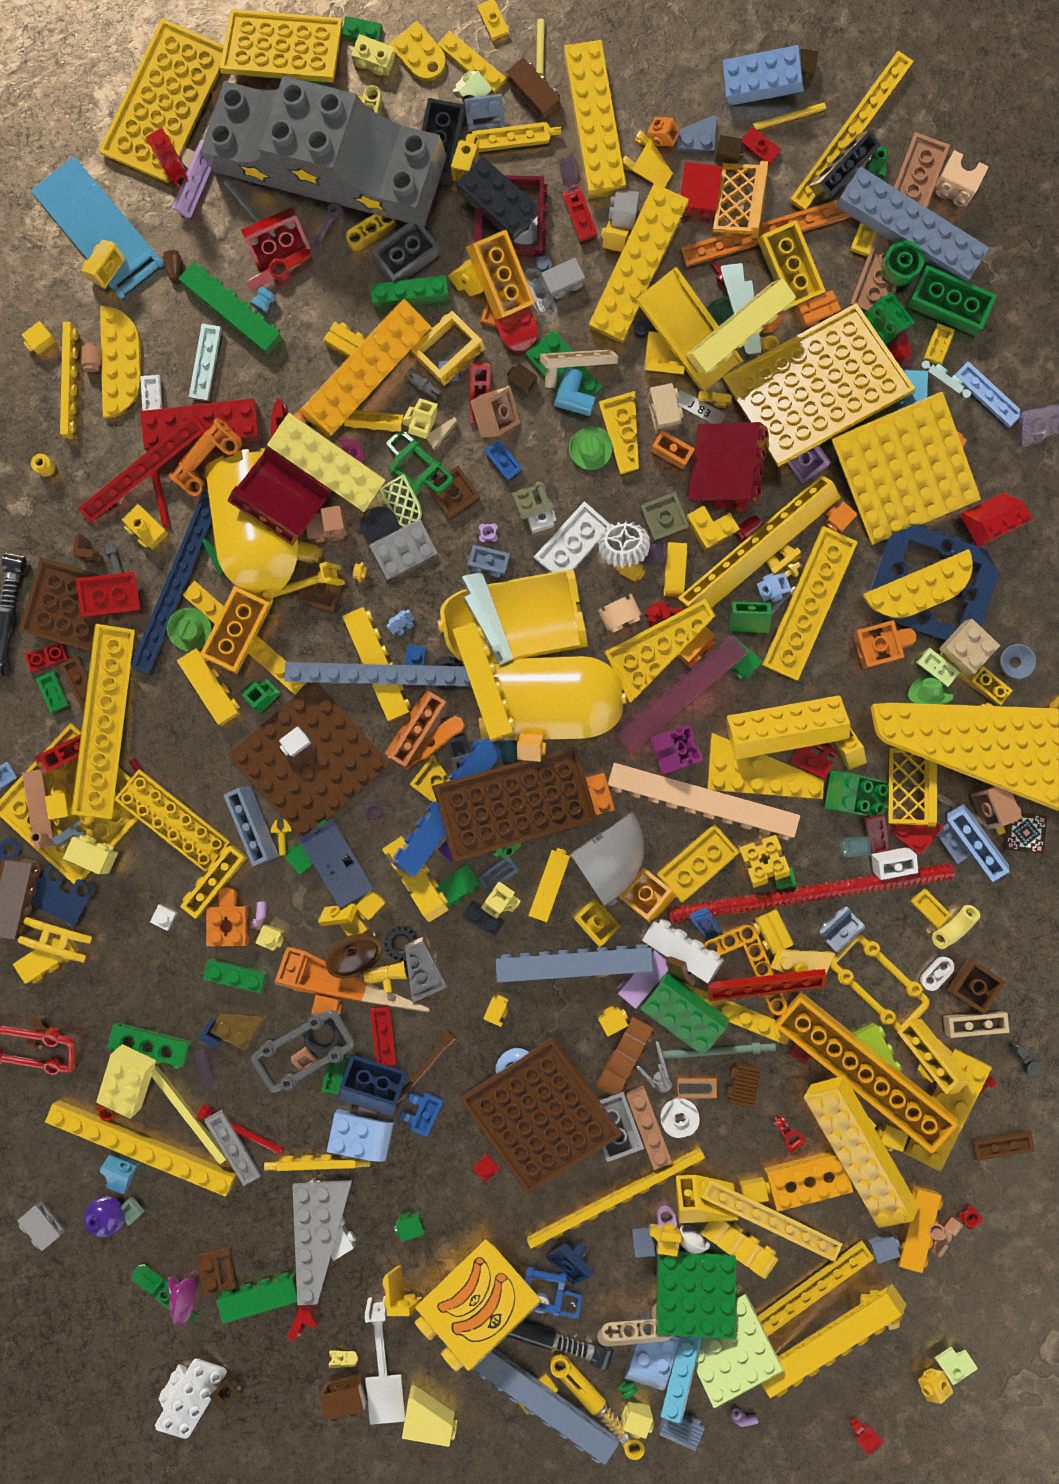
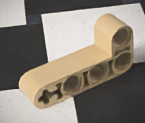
(636, 1330)

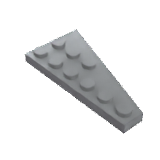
(316, 1223)

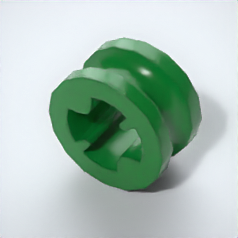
(627, 1389)

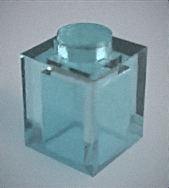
(855, 846)

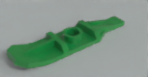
(154, 1285)

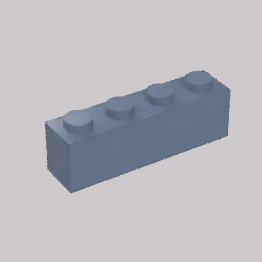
(251, 825)

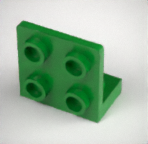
(888, 317)

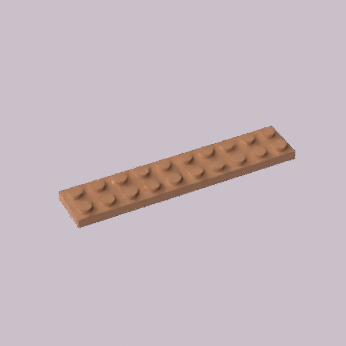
(916, 181)

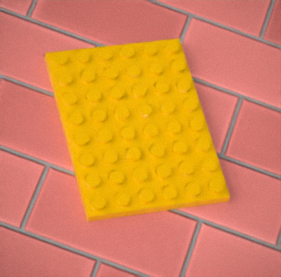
(819, 384)

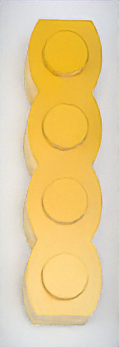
(744, 1247)

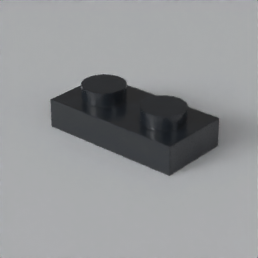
(482, 919)

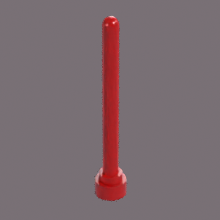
(205, 1112)

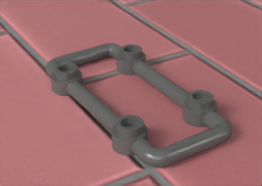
(314, 1022)

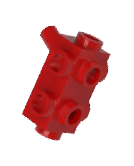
(659, 612)

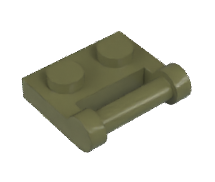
(526, 503)

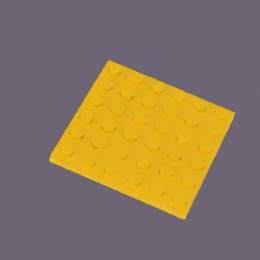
(906, 468)
(15, 812)

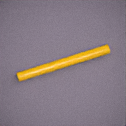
(789, 116)

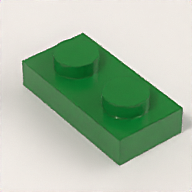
(353, 27)

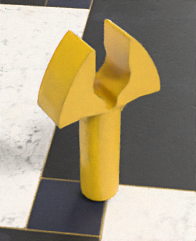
(281, 836)

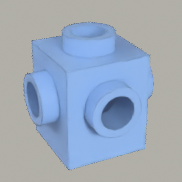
(774, 587)

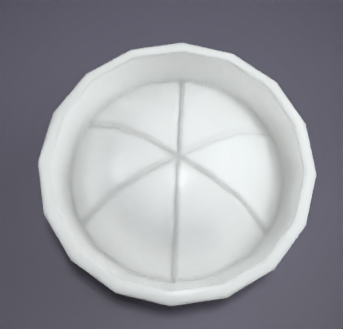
(693, 1240)

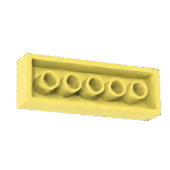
(740, 326)
(326, 462)

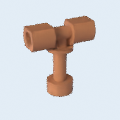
(943, 1235)

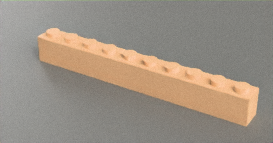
(703, 800)

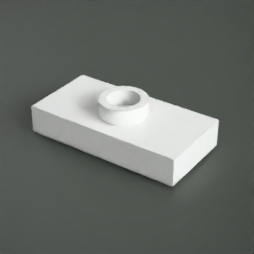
(151, 392)

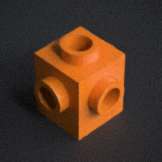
(663, 131)

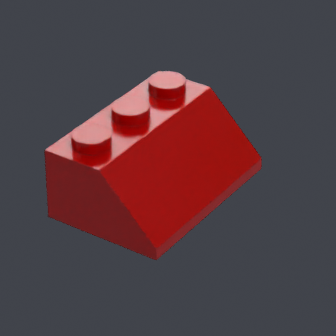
(275, 238)
(995, 518)

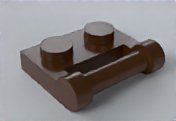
(210, 1271)

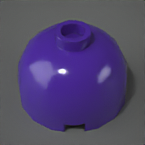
(103, 1217)

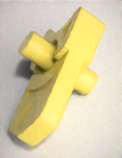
(342, 1359)

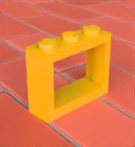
(460, 360)

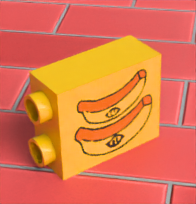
(476, 1307)

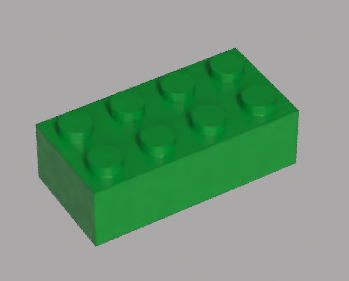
(951, 300)
(685, 1014)

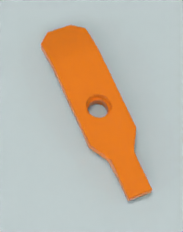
(440, 736)

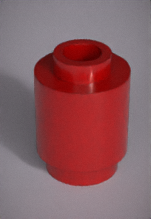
(748, 527)

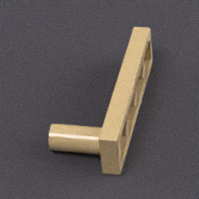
(571, 359)

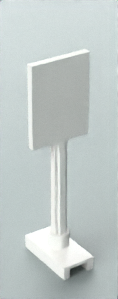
(384, 1391)

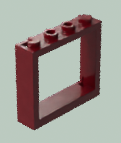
(524, 182)

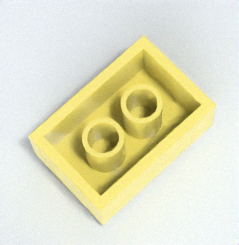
(126, 1081)

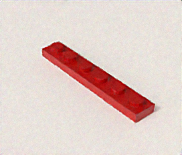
(767, 984)

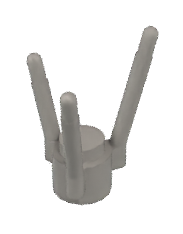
(661, 1078)

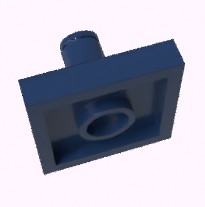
(570, 1262)

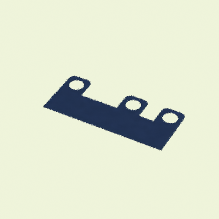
(48, 895)

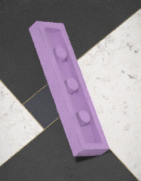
(191, 191)

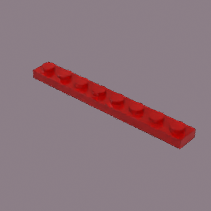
(142, 468)

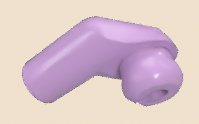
(260, 916)
(742, 1419)

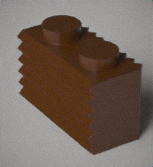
(744, 1085)

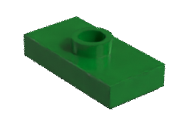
(52, 692)
(333, 1076)

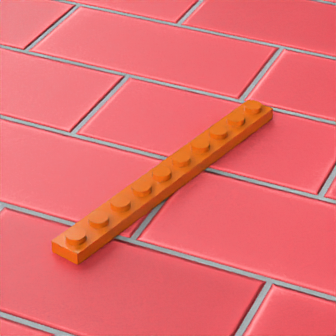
(735, 242)

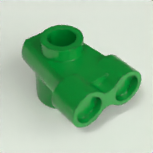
(877, 164)

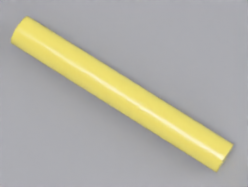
(540, 47)

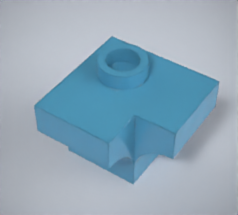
(119, 1172)

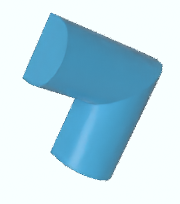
(568, 394)

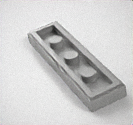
(232, 1147)

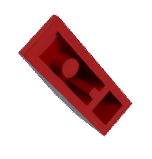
(477, 383)
(58, 755)

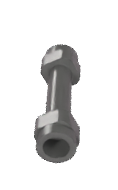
(111, 551)

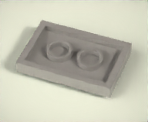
(403, 549)

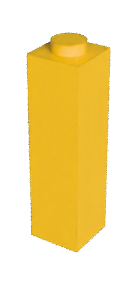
(549, 884)

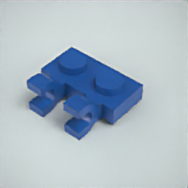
(425, 1115)

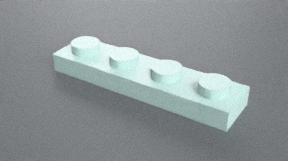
(205, 362)

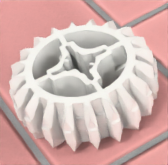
(624, 544)

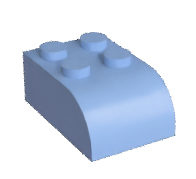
(360, 1136)
(652, 1362)

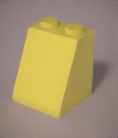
(428, 1419)

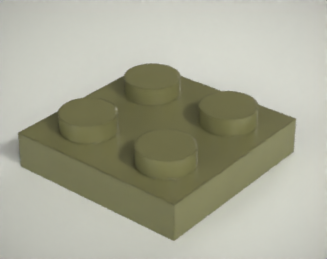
(664, 516)

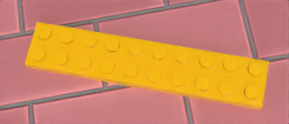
(103, 722)

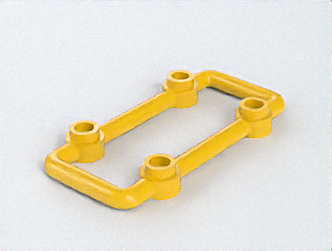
(912, 988)

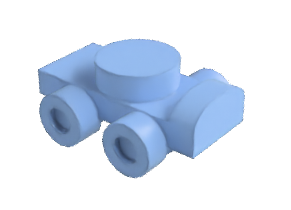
(401, 620)

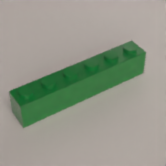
(230, 308)

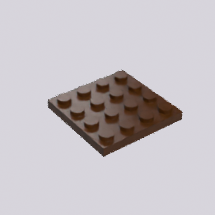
(55, 607)

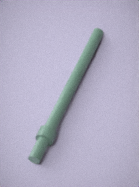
(754, 1048)

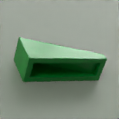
(213, 555)

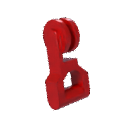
(780, 1123)

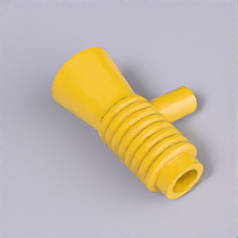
(385, 973)

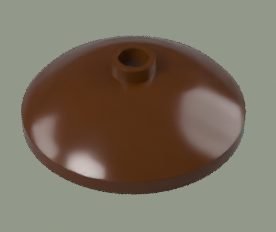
(353, 955)

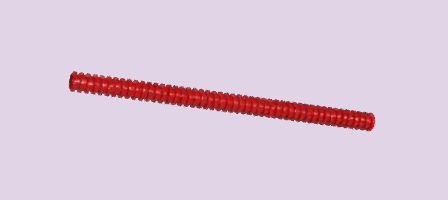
(813, 893)

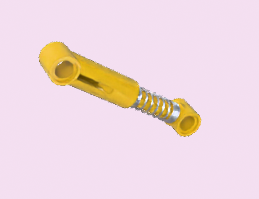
(594, 1403)

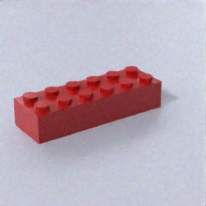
(239, 415)

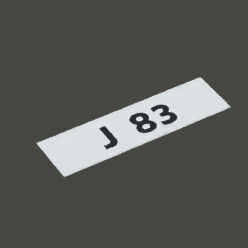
(700, 408)

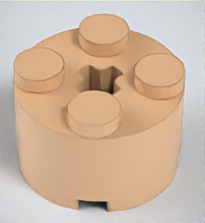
(620, 613)

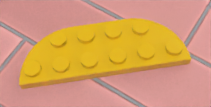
(119, 361)
(922, 588)

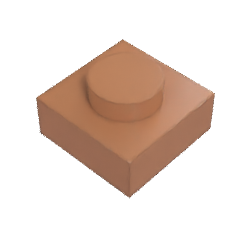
(303, 1058)

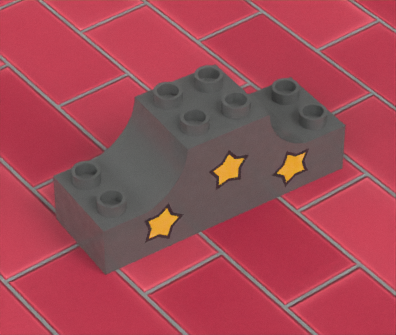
(324, 148)

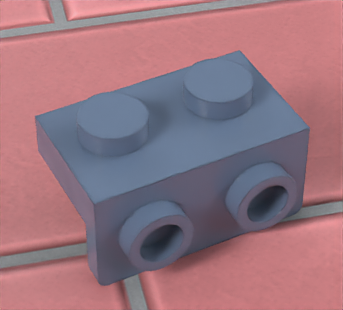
(488, 561)
(841, 929)

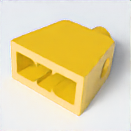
(465, 157)

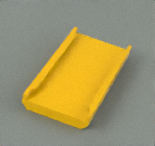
(683, 323)

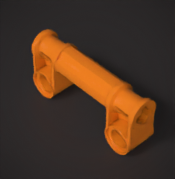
(198, 453)

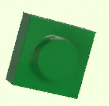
(786, 882)

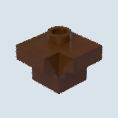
(40, 1025)

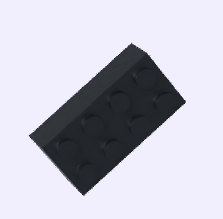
(447, 121)
(497, 198)

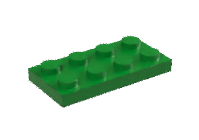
(555, 344)

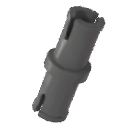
(422, 384)

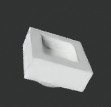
(163, 917)

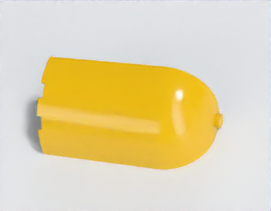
(245, 549)
(534, 611)
(559, 697)

